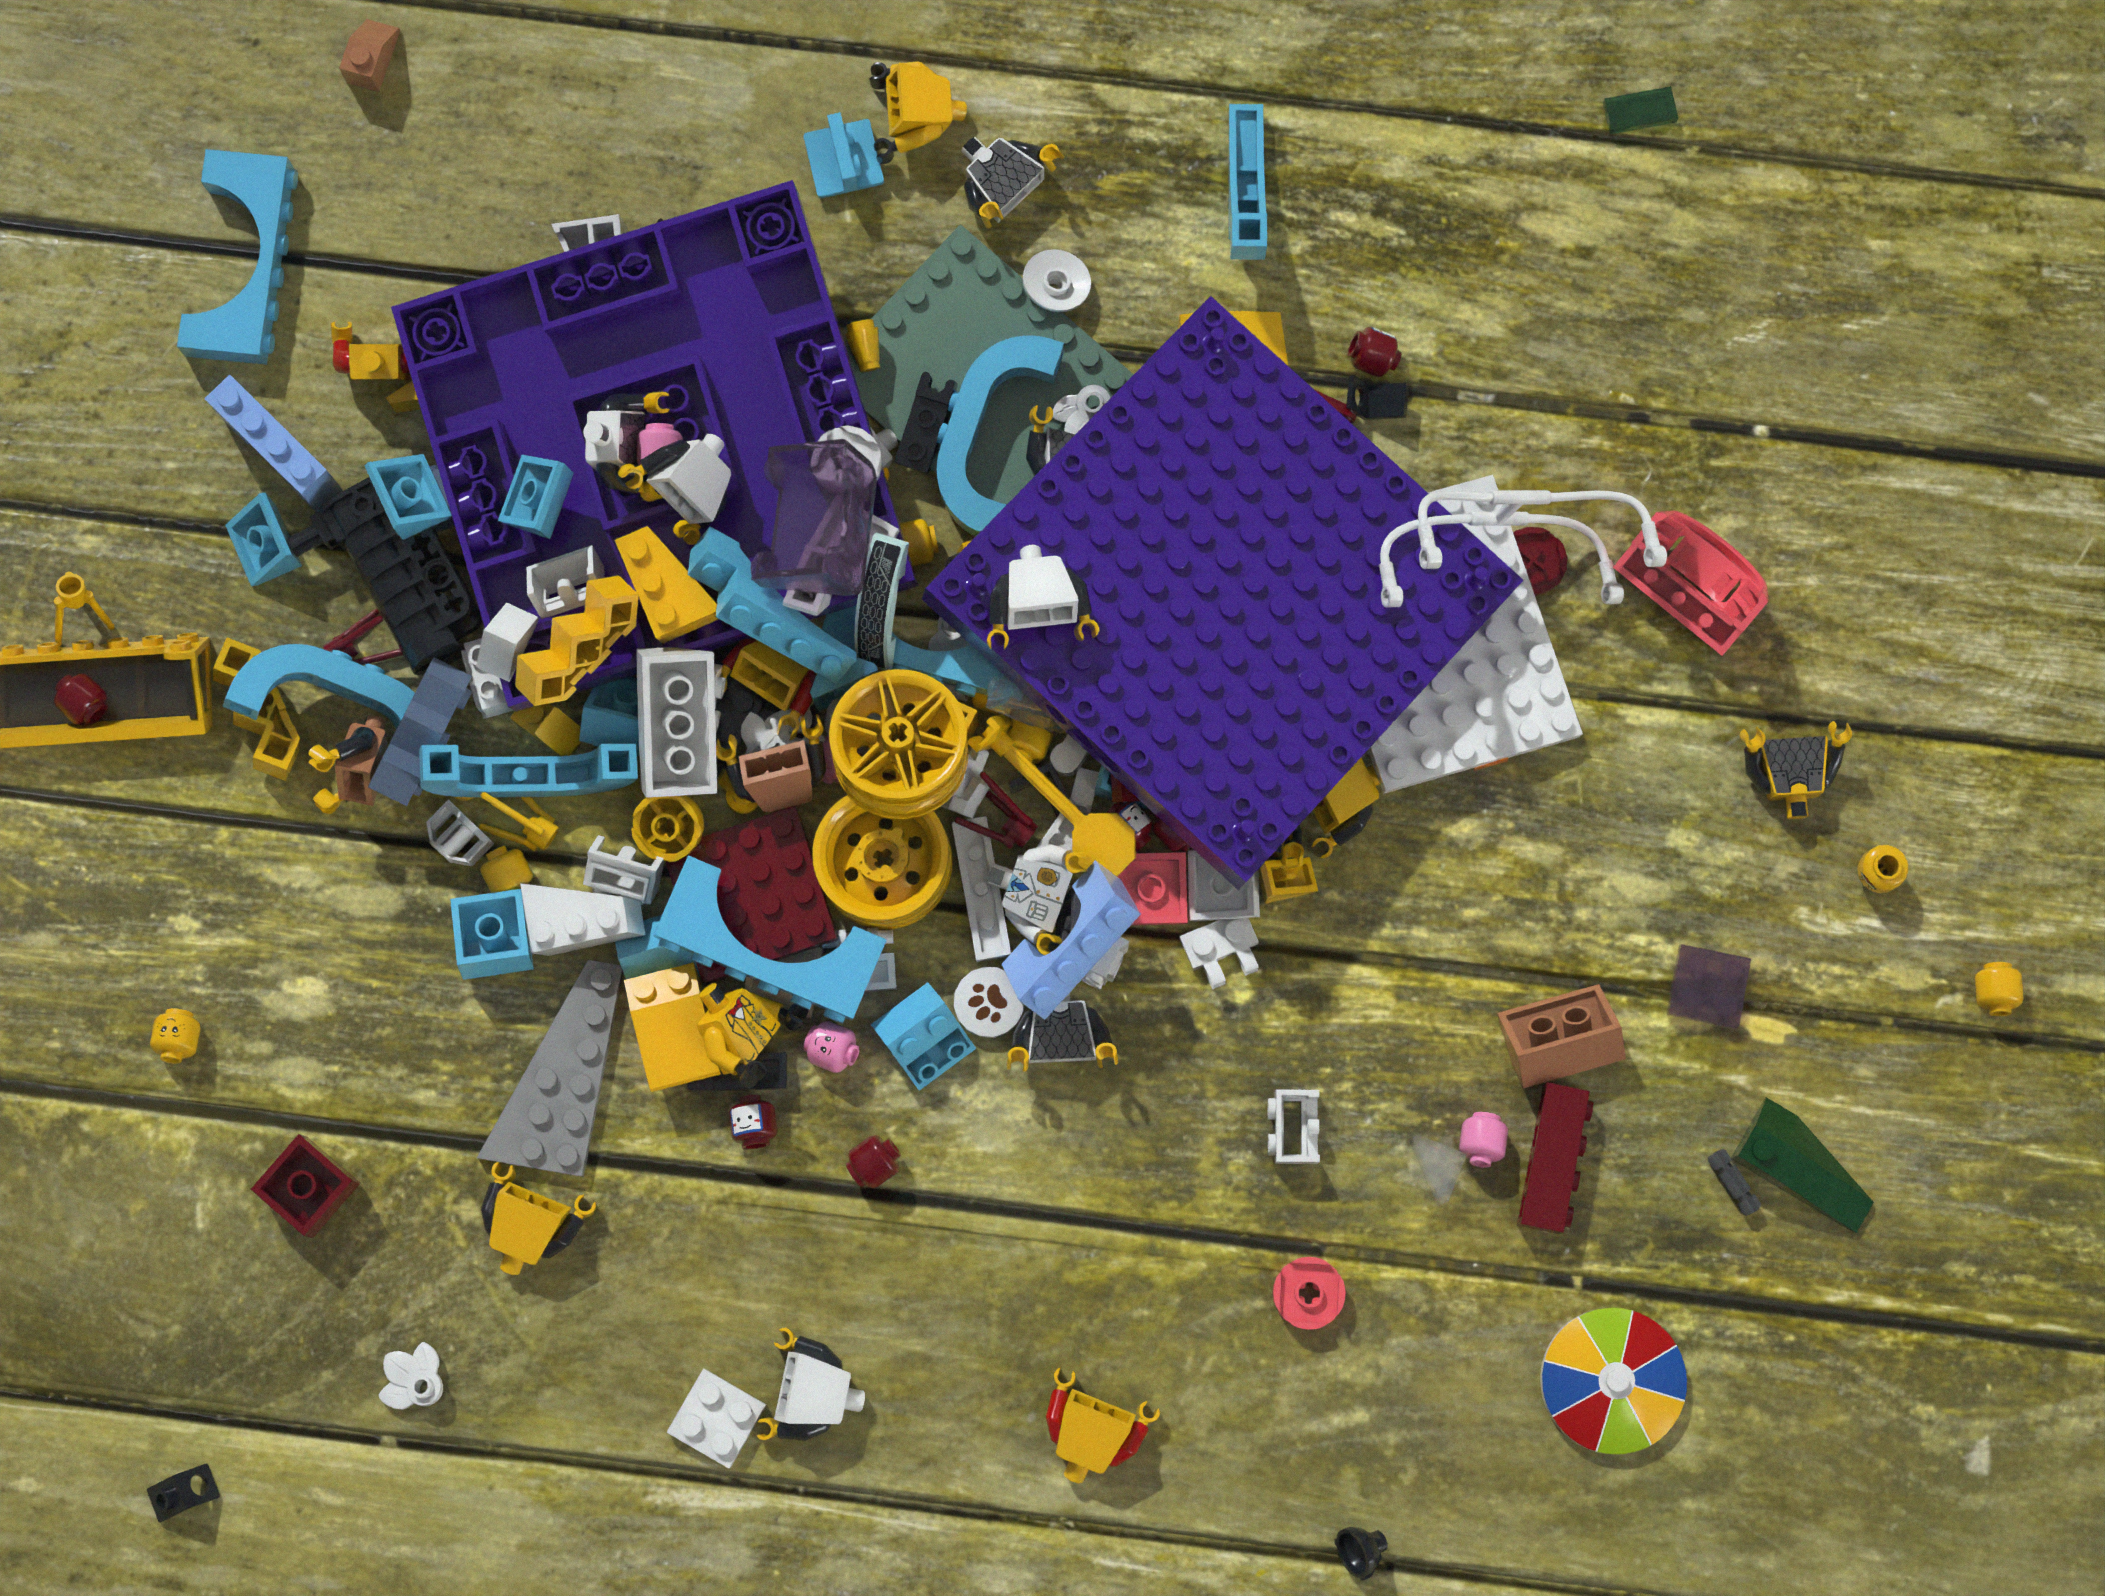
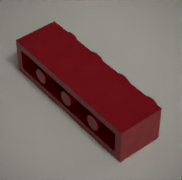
(1554, 1158)

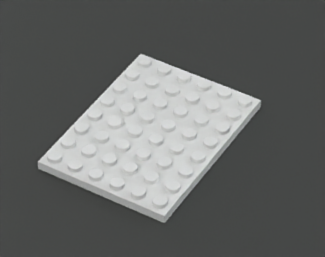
(1494, 695)

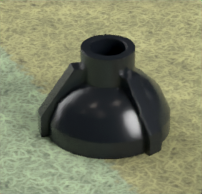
(1360, 1550)

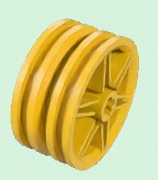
(911, 791)
(856, 898)

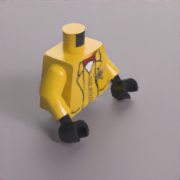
(916, 104)
(740, 1028)

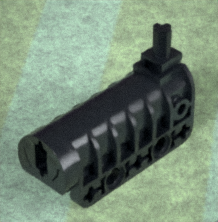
(397, 575)

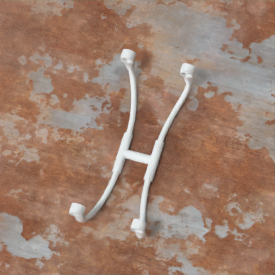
(1511, 500)

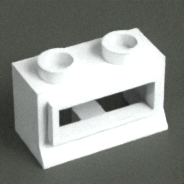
(561, 576)
(485, 687)
(621, 873)
(1108, 965)
(1309, 1126)

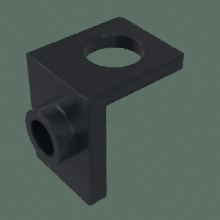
(1377, 400)
(1048, 770)
(176, 1495)

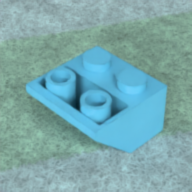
(923, 1036)

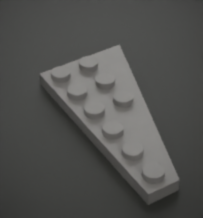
(557, 1099)

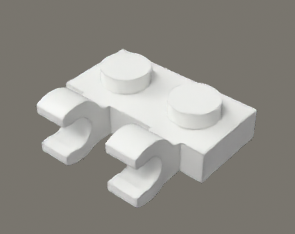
(1217, 942)

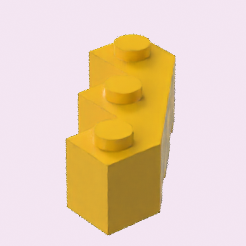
(578, 642)
(279, 736)

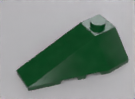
(1795, 1160)

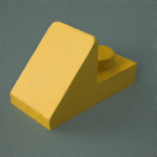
(550, 727)

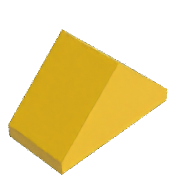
(1286, 881)

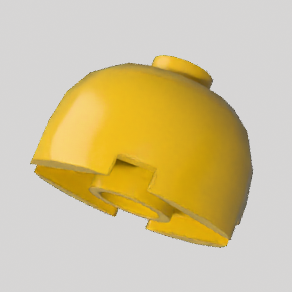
(664, 824)

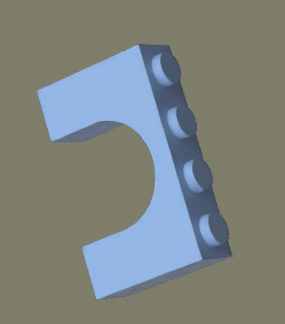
(273, 443)
(1104, 916)

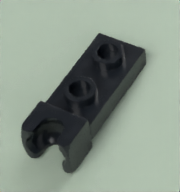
(923, 425)
(774, 1078)

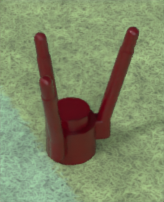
(346, 641)
(1018, 826)

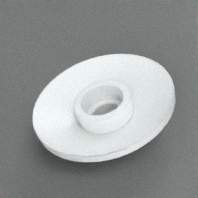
(1060, 269)

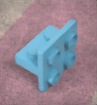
(843, 157)

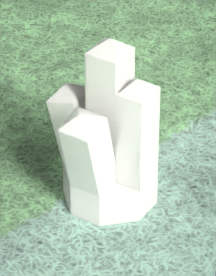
(972, 789)

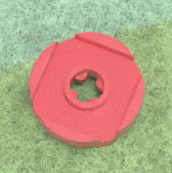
(1293, 1307)

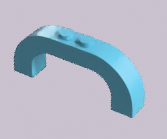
(1009, 358)
(323, 669)
(456, 775)

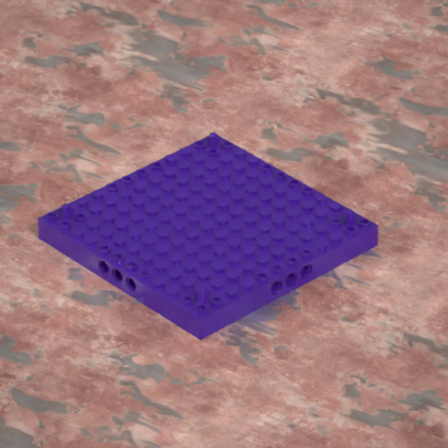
(699, 306)
(1231, 591)

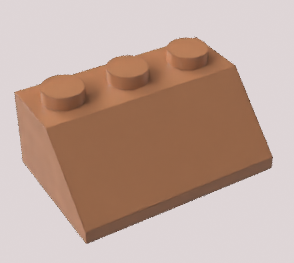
(1562, 1036)

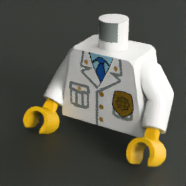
(1037, 890)

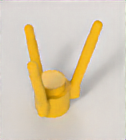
(73, 595)
(539, 831)

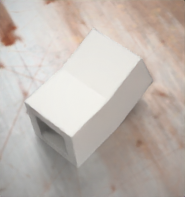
(1084, 790)

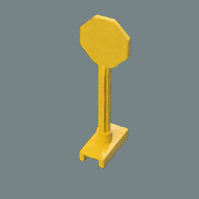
(1102, 835)

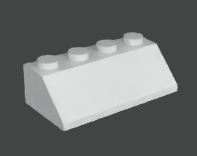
(676, 721)

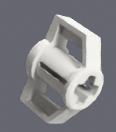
(456, 835)

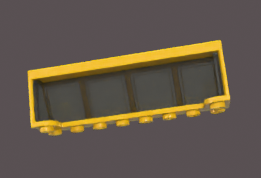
(150, 686)

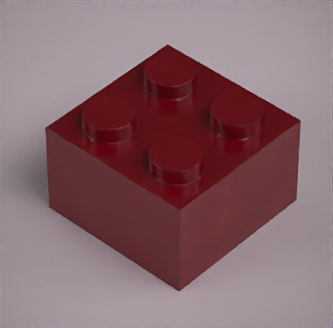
(305, 1186)

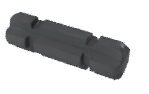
(1734, 1182)

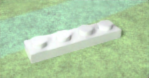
(981, 898)

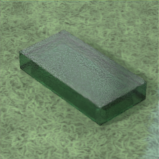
(1640, 110)

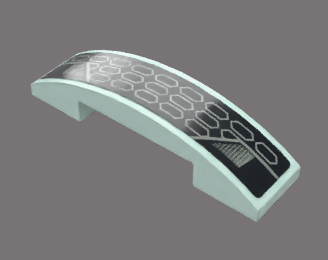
(878, 600)

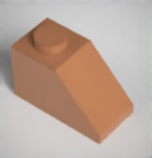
(369, 54)

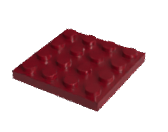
(765, 888)

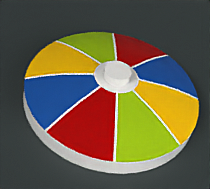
(1613, 1381)

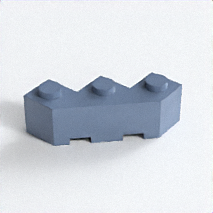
(422, 724)

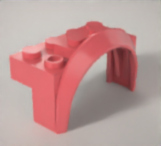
(1707, 563)

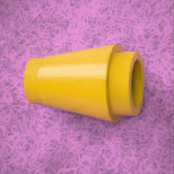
(864, 344)

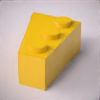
(666, 591)

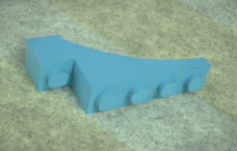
(1246, 183)
(760, 611)

